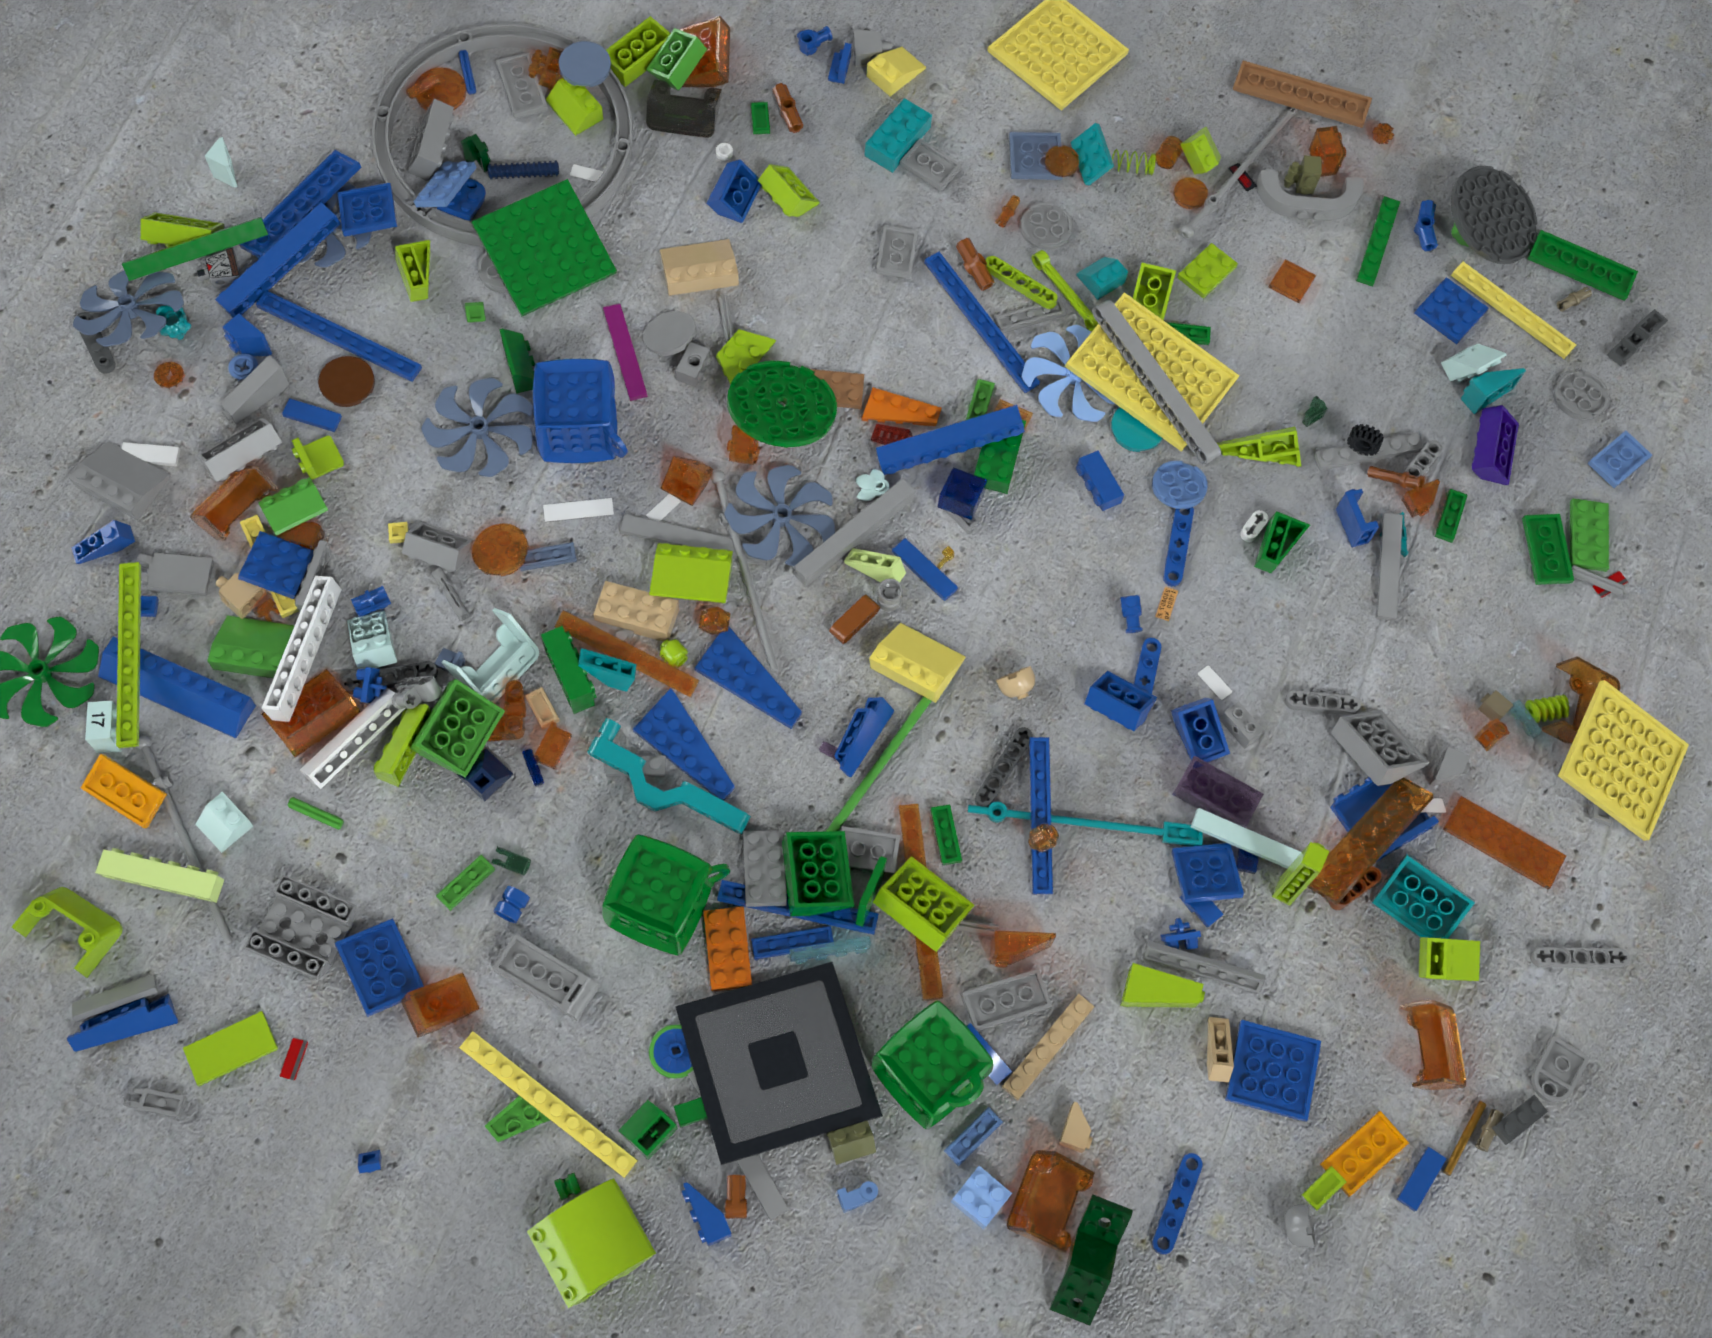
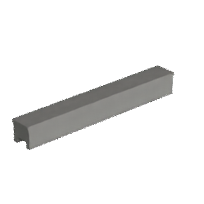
(854, 532)

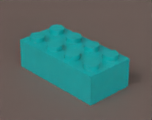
(898, 135)

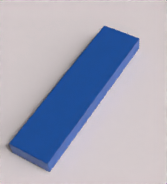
(925, 569)
(782, 943)

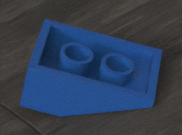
(1201, 730)

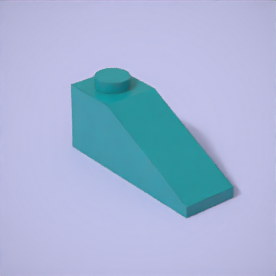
(608, 670)

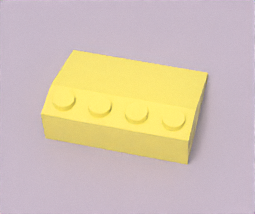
(916, 661)

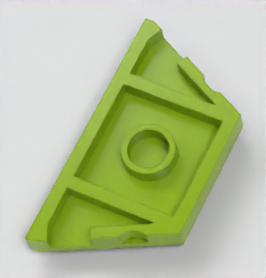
(742, 351)

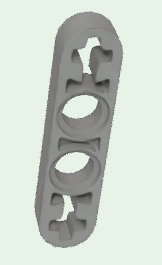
(1322, 702)

